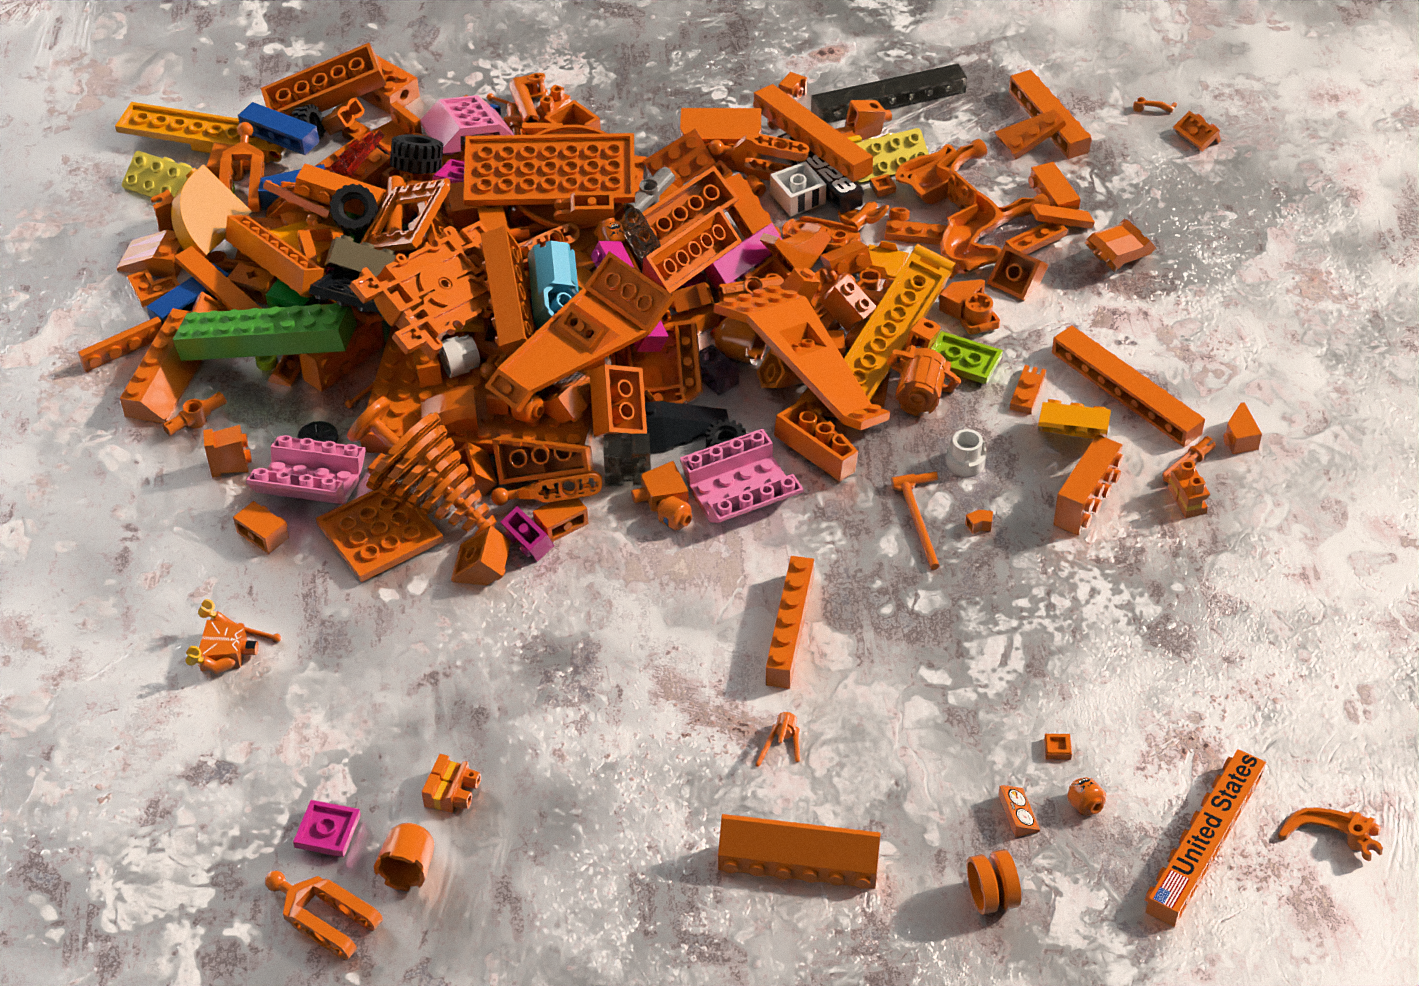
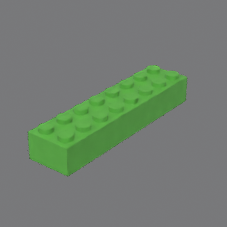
(265, 332)

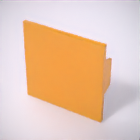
(887, 259)

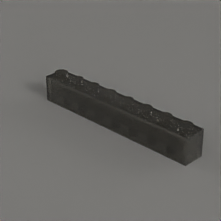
(892, 92)

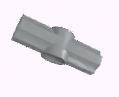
(651, 189)

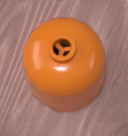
(739, 341)
(405, 856)

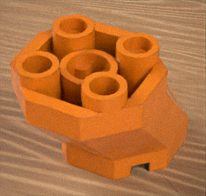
(1119, 244)

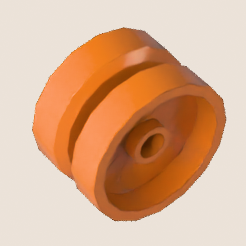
(993, 882)

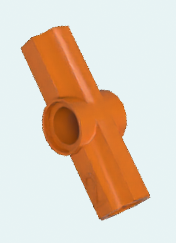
(732, 290)

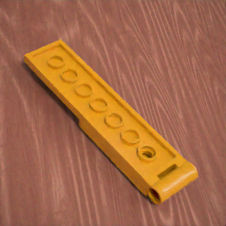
(189, 127)
(897, 313)

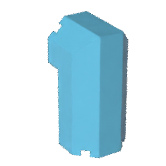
(551, 279)

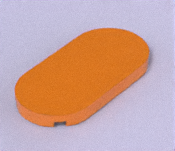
(840, 233)

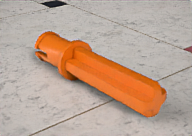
(1194, 453)

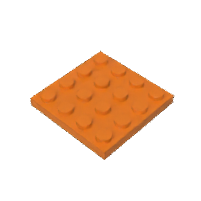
(378, 533)

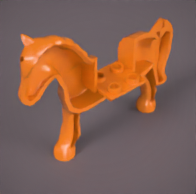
(937, 178)

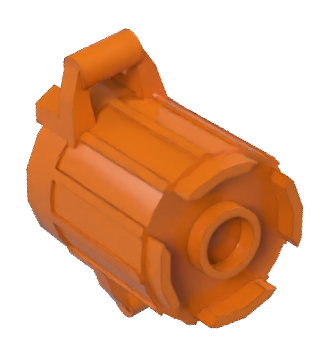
(921, 378)

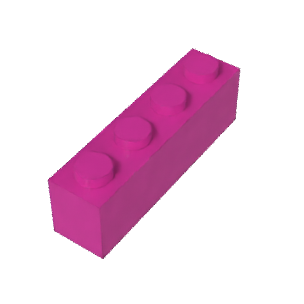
(740, 259)

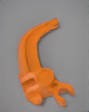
(1352, 823)

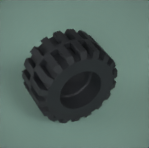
(416, 154)

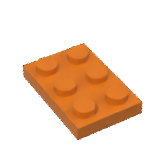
(685, 156)

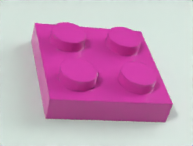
(327, 828)

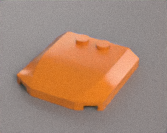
(672, 372)

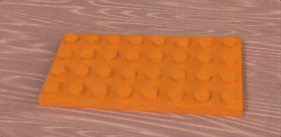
(547, 168)

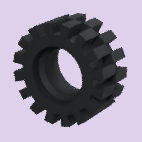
(310, 115)
(723, 430)

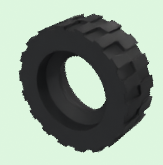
(353, 192)

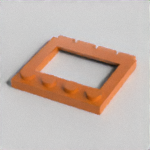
(431, 191)

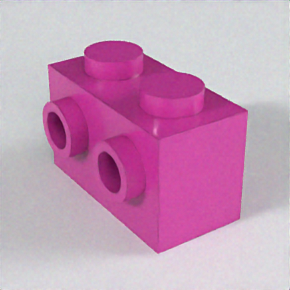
(527, 533)

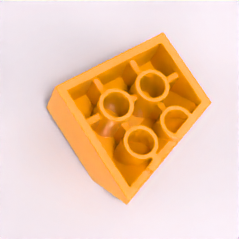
(1074, 419)

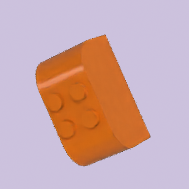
(724, 125)

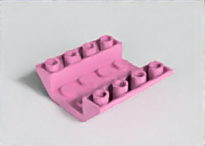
(462, 117)
(310, 470)
(737, 477)

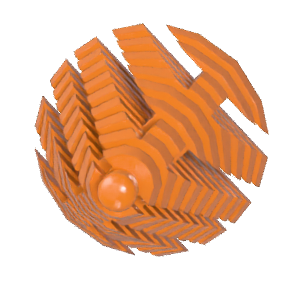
(422, 469)

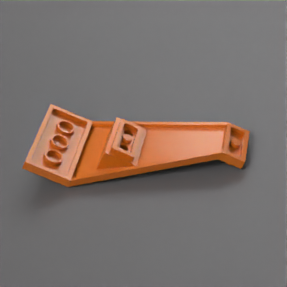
(613, 304)
(803, 344)

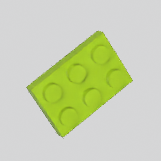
(968, 357)

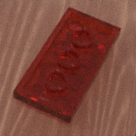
(356, 154)

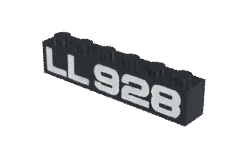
(839, 189)

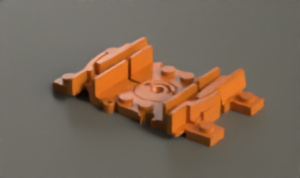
(401, 285)

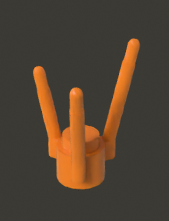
(784, 728)

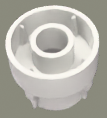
(459, 355)
(966, 453)

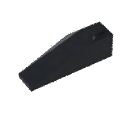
(678, 423)

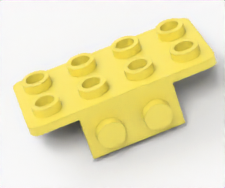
(892, 151)
(153, 175)

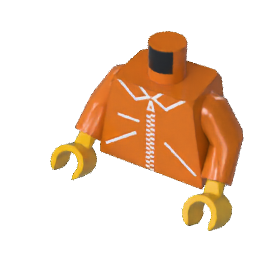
(221, 644)

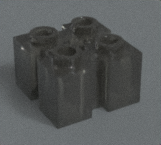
(626, 458)

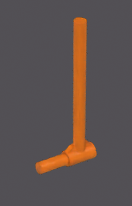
(905, 484)

